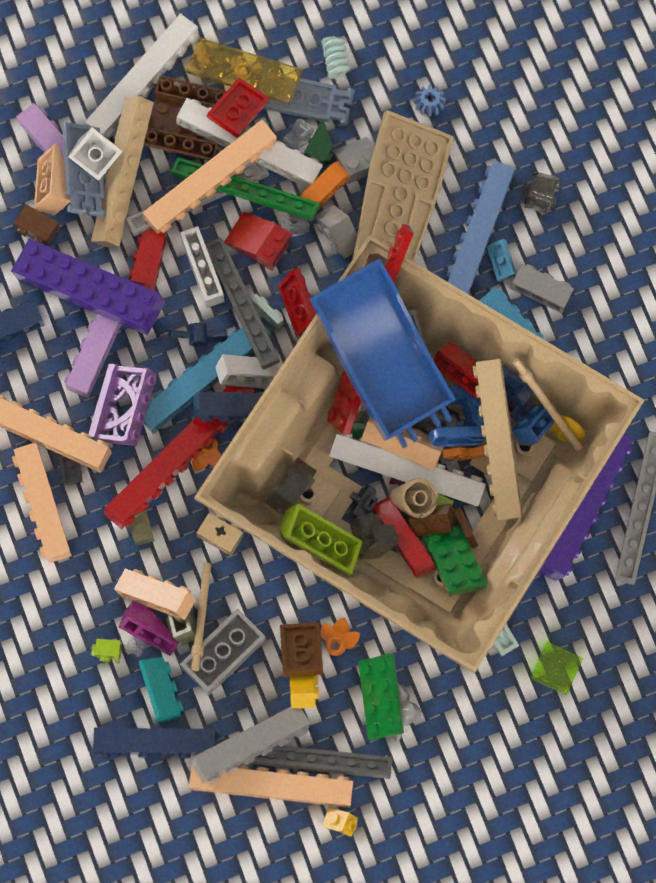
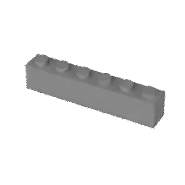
(249, 744)

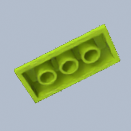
(321, 538)

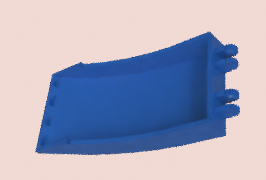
(382, 352)

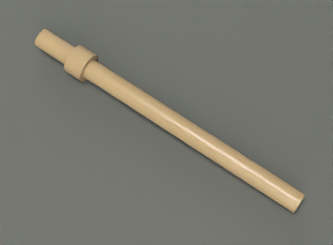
(527, 377)
(197, 649)

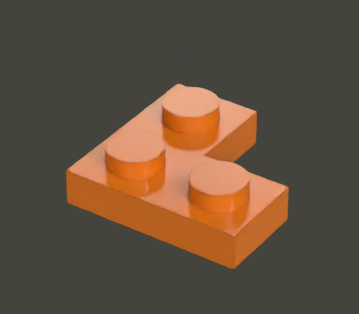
(464, 453)

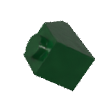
(320, 146)

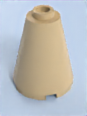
(415, 497)

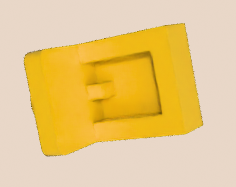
(340, 821)

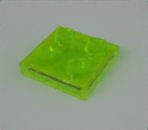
(556, 668)

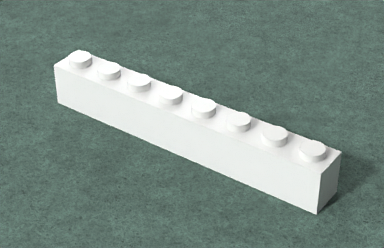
(144, 74)
(279, 159)
(381, 461)

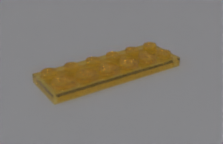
(227, 64)

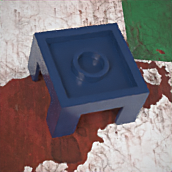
(516, 392)

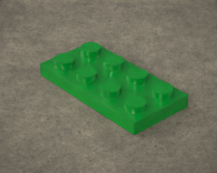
(455, 562)
(381, 697)

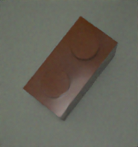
(36, 225)
(439, 521)

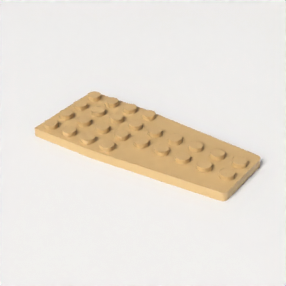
(403, 181)

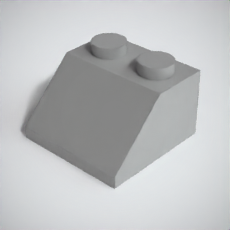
(355, 158)

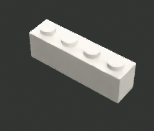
(202, 267)

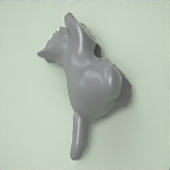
(409, 710)

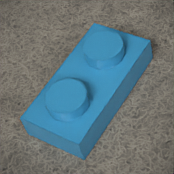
(501, 260)

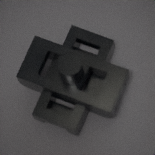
(363, 501)

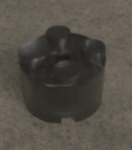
(540, 192)

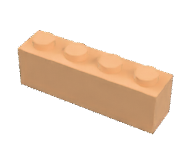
(418, 452)
(155, 594)

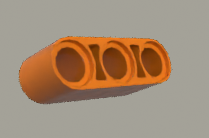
(327, 184)

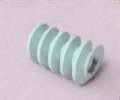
(335, 57)

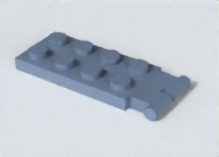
(316, 102)
(81, 186)

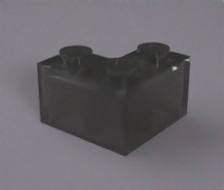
(375, 536)

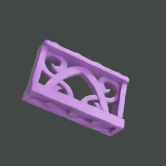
(134, 417)

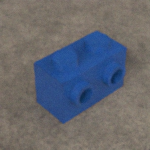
(532, 425)

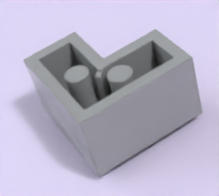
(338, 229)

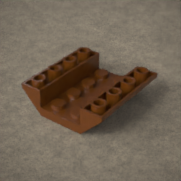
(162, 127)

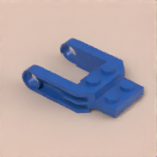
(461, 435)

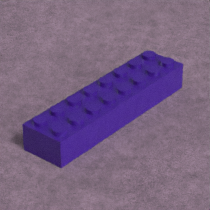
(88, 286)
(567, 547)

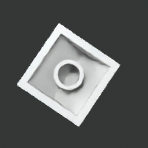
(94, 153)

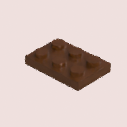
(301, 649)

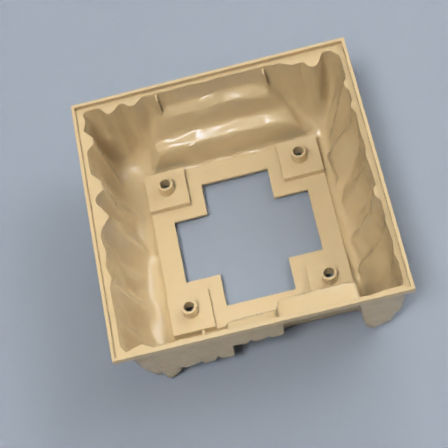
(551, 475)

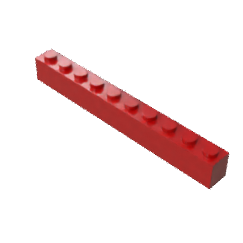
(165, 467)

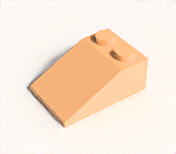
(51, 182)

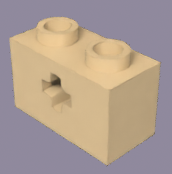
(226, 543)

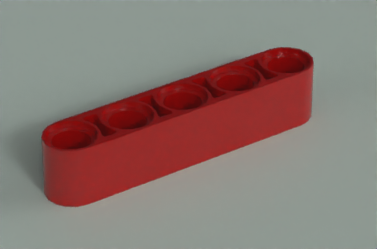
(408, 545)

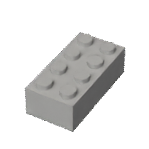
(225, 651)

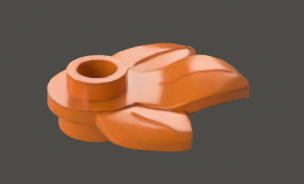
(208, 456)
(338, 634)

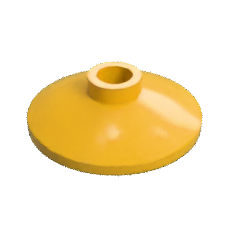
(574, 426)

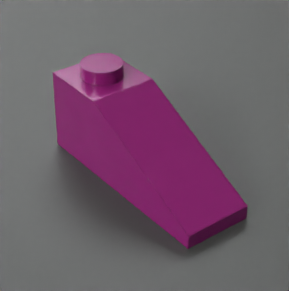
(147, 627)

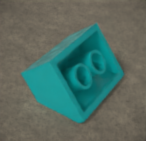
(161, 689)

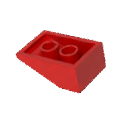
(259, 240)

